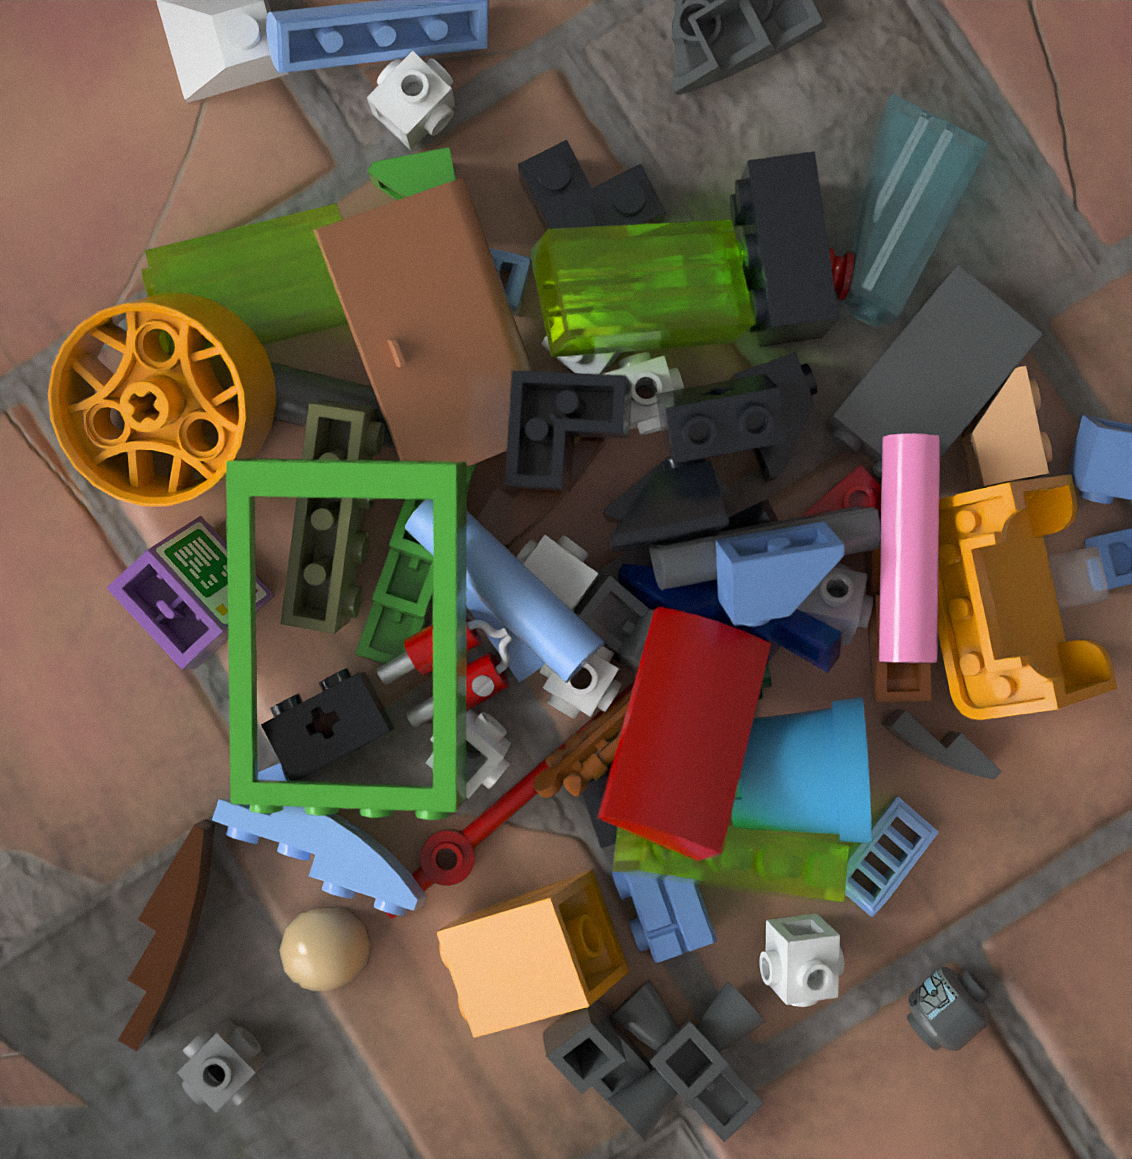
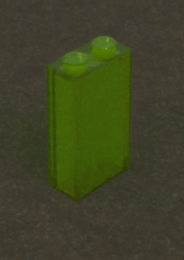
(259, 271)
(641, 287)

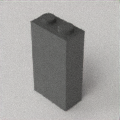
(935, 369)

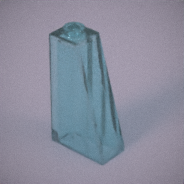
(908, 197)

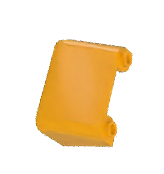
(1001, 606)

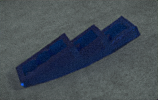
(797, 633)

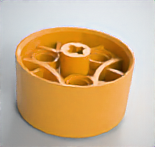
(160, 397)

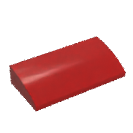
(685, 733)

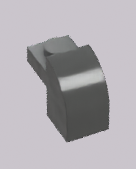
(617, 619)
(594, 1051)

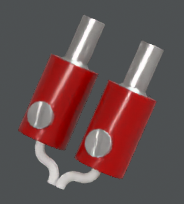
(483, 676)

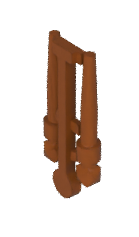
(580, 749)

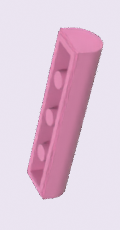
(909, 548)

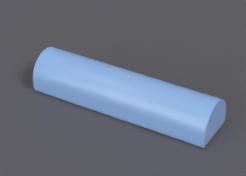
(374, 32)
(517, 597)

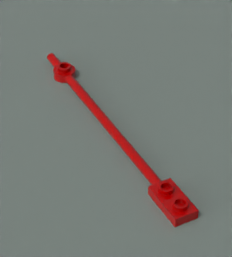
(853, 490)

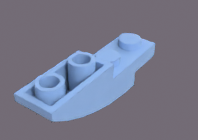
(344, 853)

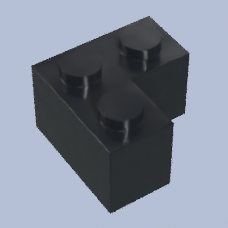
(567, 200)
(547, 415)

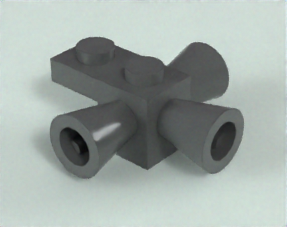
(687, 1062)

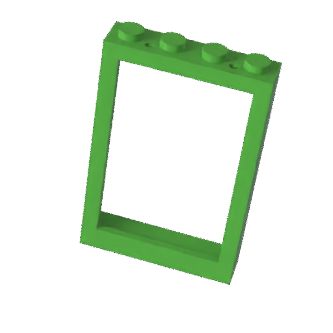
(394, 479)

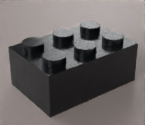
(785, 248)

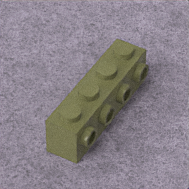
(328, 530)

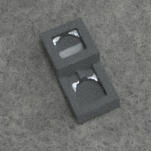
(951, 751)

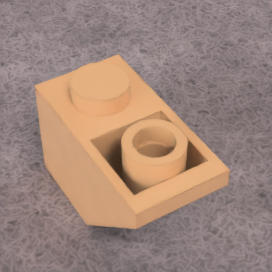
(1006, 437)

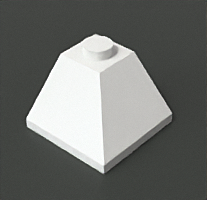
(218, 44)

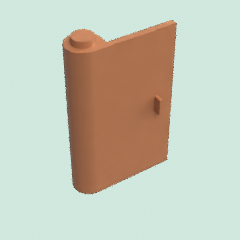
(429, 322)

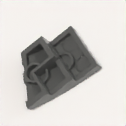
(732, 35)

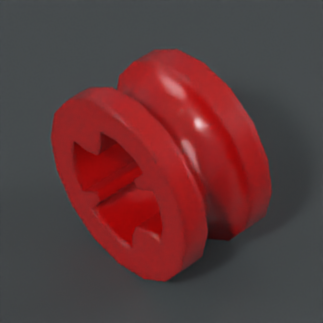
(842, 272)

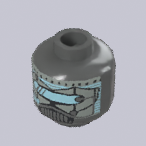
(949, 1009)

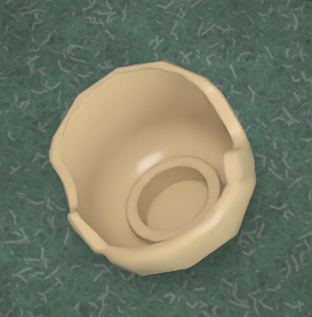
(324, 948)

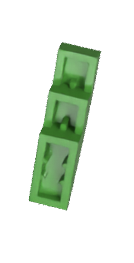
(402, 592)

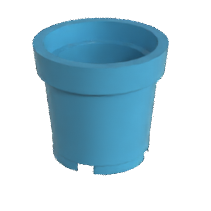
(807, 774)

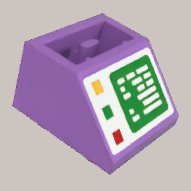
(182, 593)

